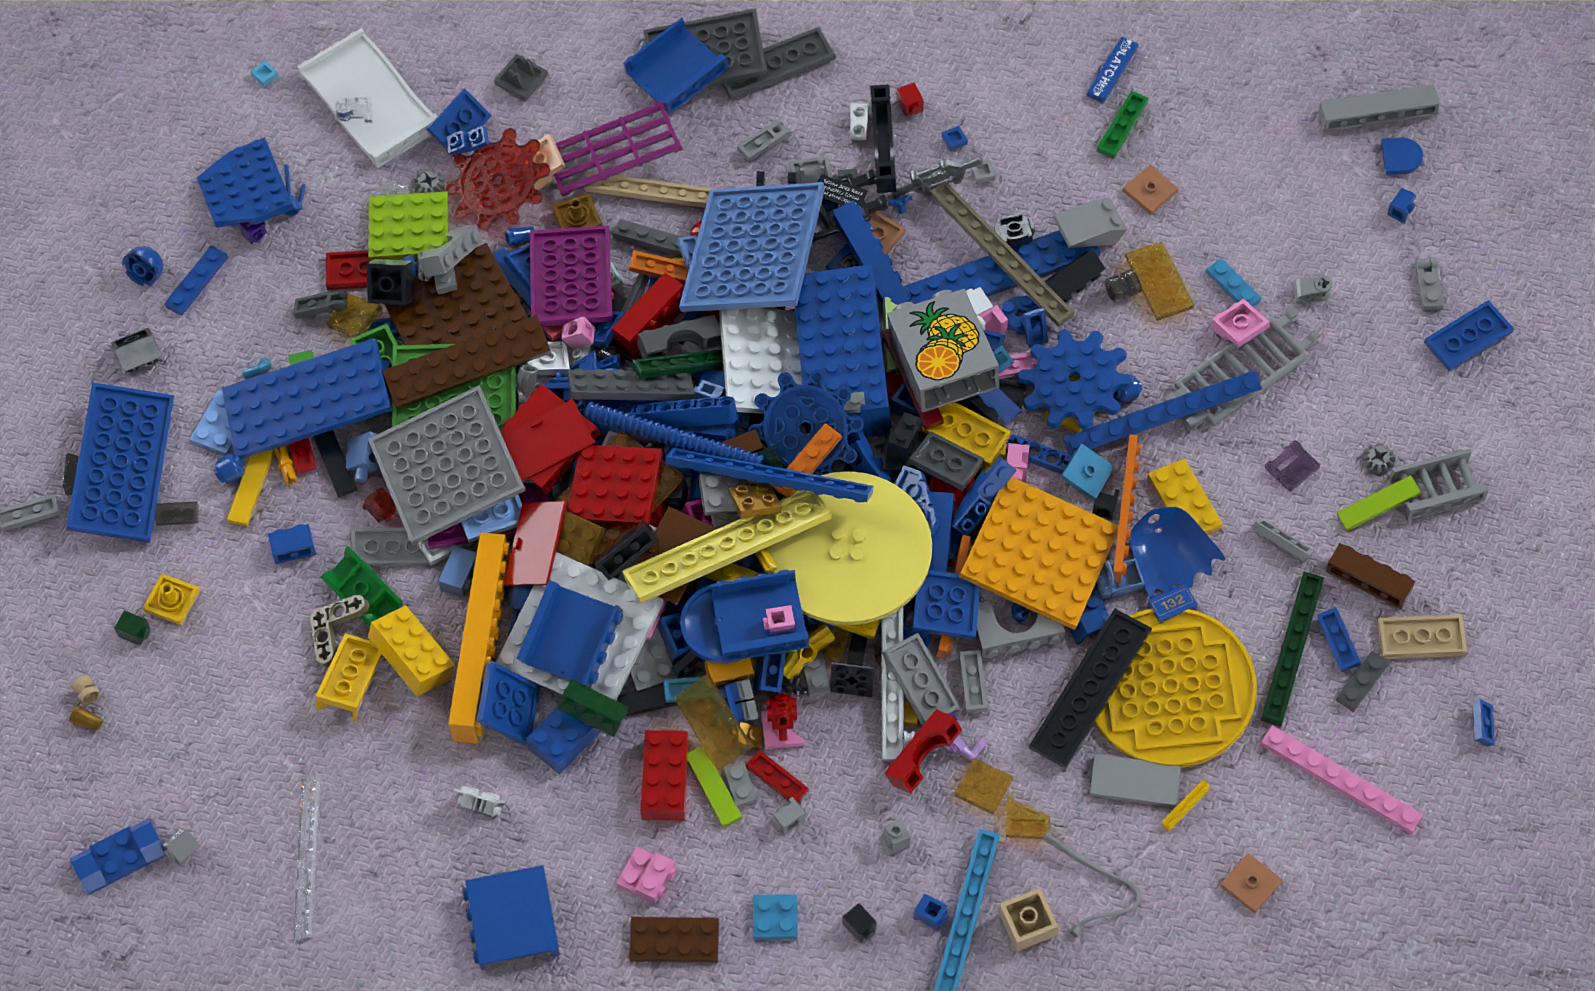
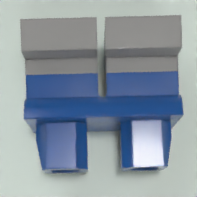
(736, 692)

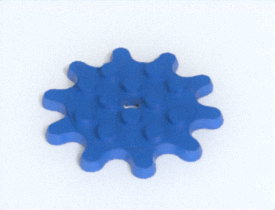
(1079, 398)
(808, 404)

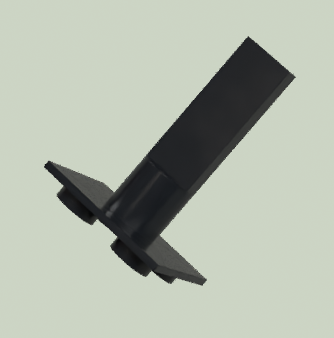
(853, 677)

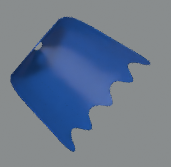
(1173, 553)

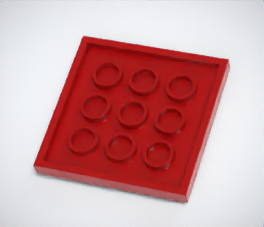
(615, 484)

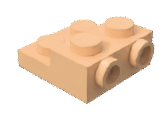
(550, 155)

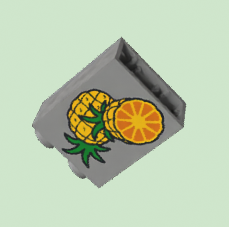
(943, 349)

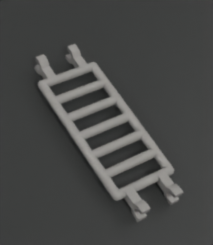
(1279, 325)

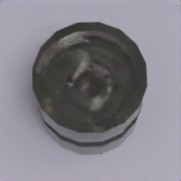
(1121, 286)

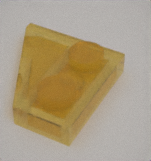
(836, 649)
(1025, 821)

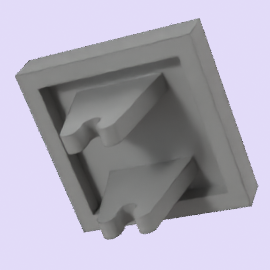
(810, 169)

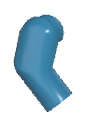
(263, 367)

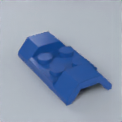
(1092, 618)
(117, 856)

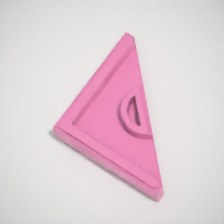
(771, 737)

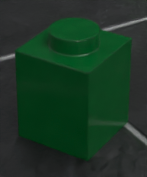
(132, 628)

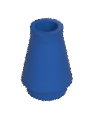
(518, 235)

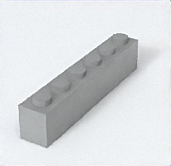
(1379, 107)

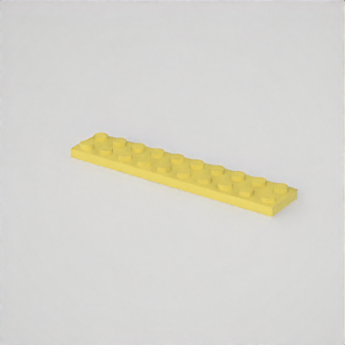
(725, 546)

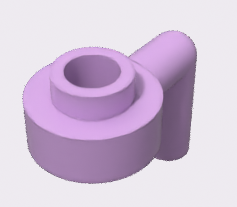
(959, 747)

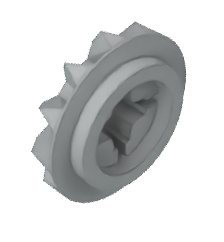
(436, 179)
(1378, 466)

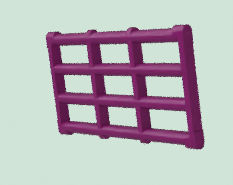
(632, 148)

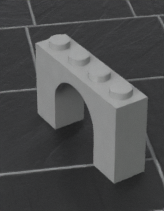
(995, 640)

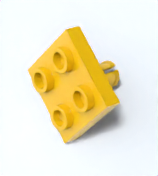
(171, 599)

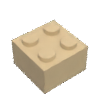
(1028, 919)

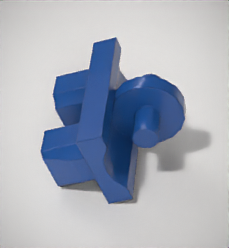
(559, 386)

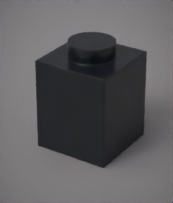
(859, 923)

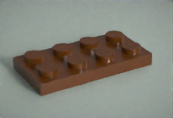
(674, 939)

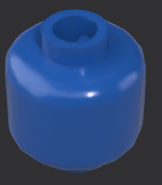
(1130, 394)
(229, 468)

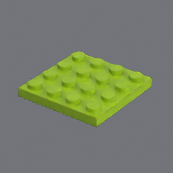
(407, 224)

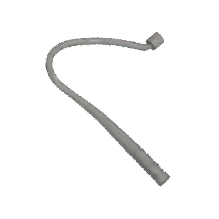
(1078, 857)

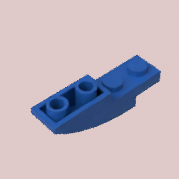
(866, 461)
(979, 496)

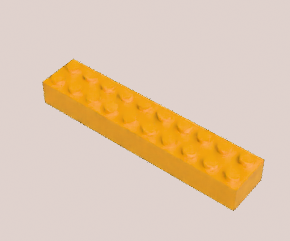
(479, 636)

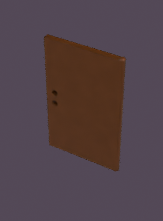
(674, 530)

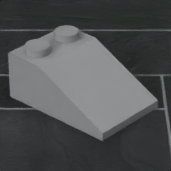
(1091, 224)

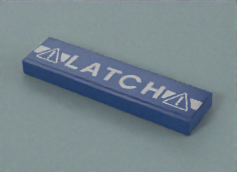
(1112, 69)

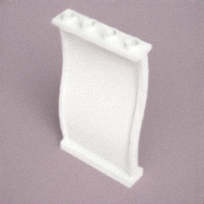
(360, 70)

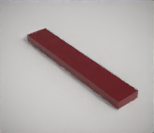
(930, 418)

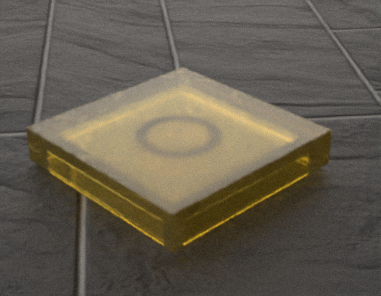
(984, 786)

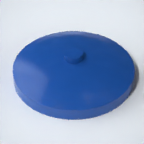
(700, 627)

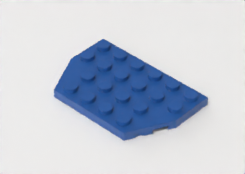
(245, 186)

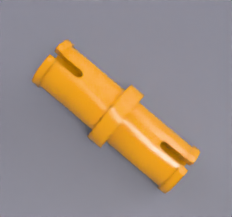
(285, 465)

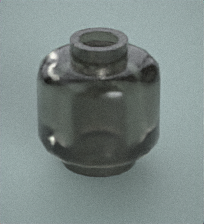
(611, 350)

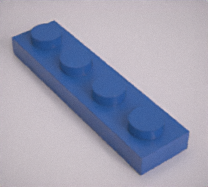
(196, 280)

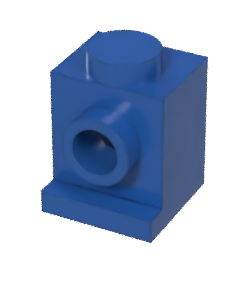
(1402, 205)
(931, 905)

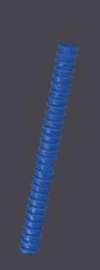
(667, 434)

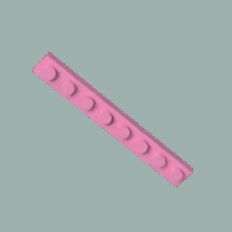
(1341, 779)

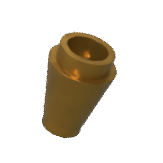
(84, 718)

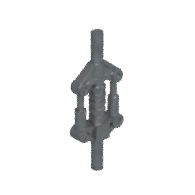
(925, 181)

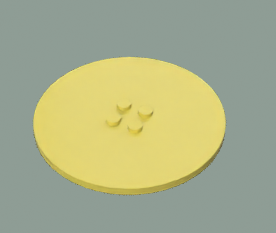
(861, 559)

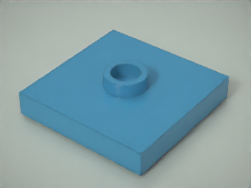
(1087, 472)

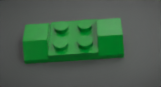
(356, 577)

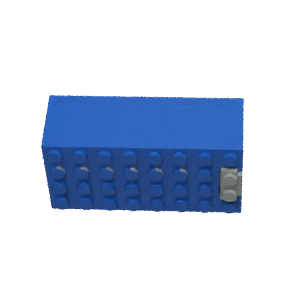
(844, 341)

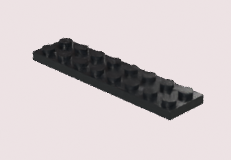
(1090, 688)

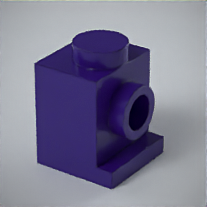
(254, 232)

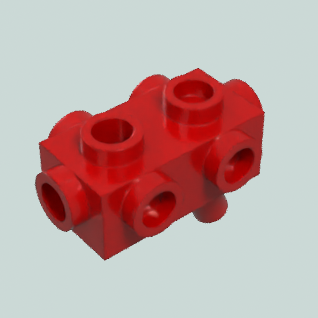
(782, 713)

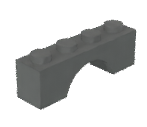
(702, 331)

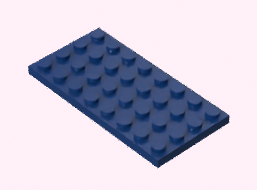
(306, 399)
(120, 463)

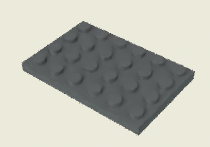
(732, 35)

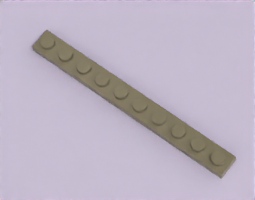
(1002, 253)

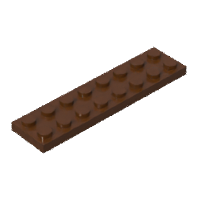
(466, 362)

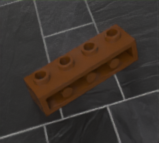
(1370, 576)

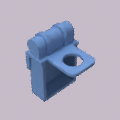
(1131, 582)

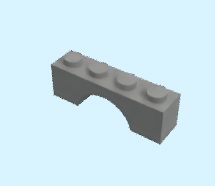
(442, 259)

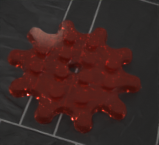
(492, 199)

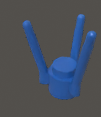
(296, 203)

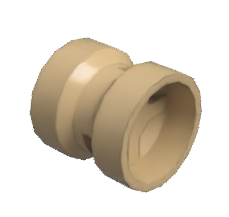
(84, 688)

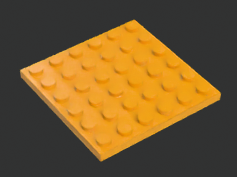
(1040, 552)

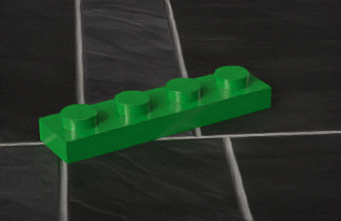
(1122, 124)

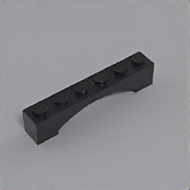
(883, 138)

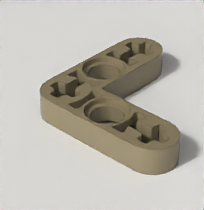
(330, 620)

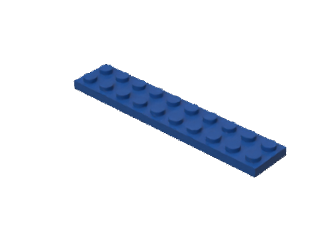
(1043, 255)

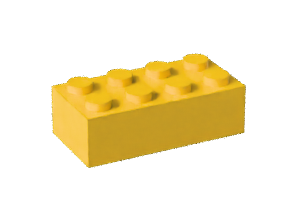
(411, 651)

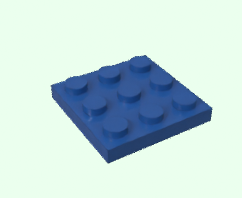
(946, 606)
(508, 703)

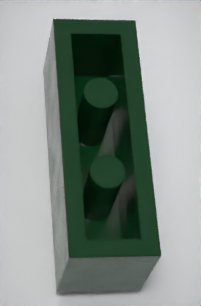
(592, 708)

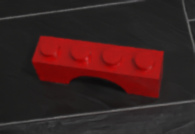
(937, 731)

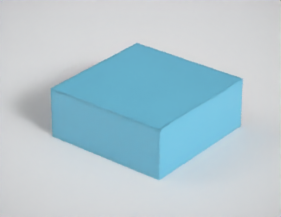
(264, 73)

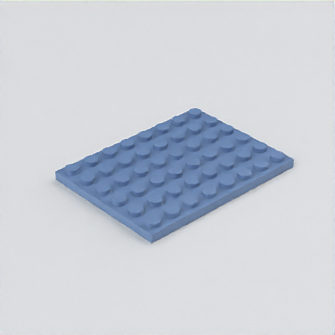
(752, 247)

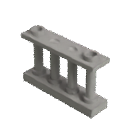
(1454, 498)

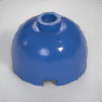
(143, 265)

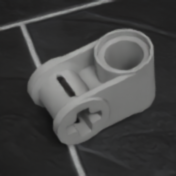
(1311, 289)

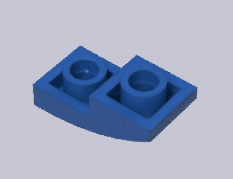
(469, 141)

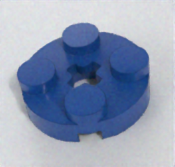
(1013, 307)

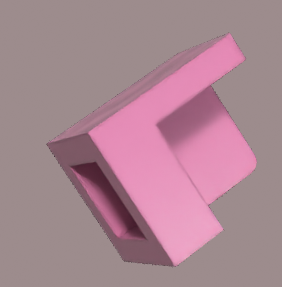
(995, 320)

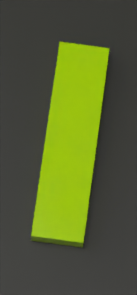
(1379, 503)
(713, 787)

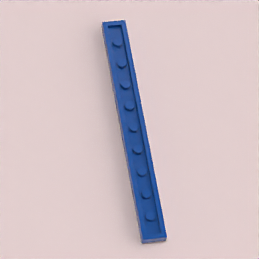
(1164, 412)
(772, 475)

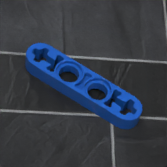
(1043, 453)

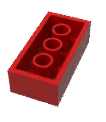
(652, 311)
(664, 775)

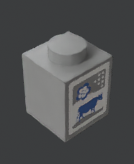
(180, 846)

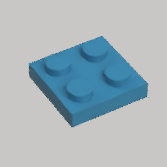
(775, 917)

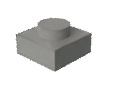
(984, 172)

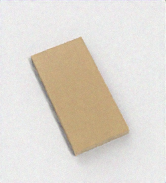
(1422, 636)

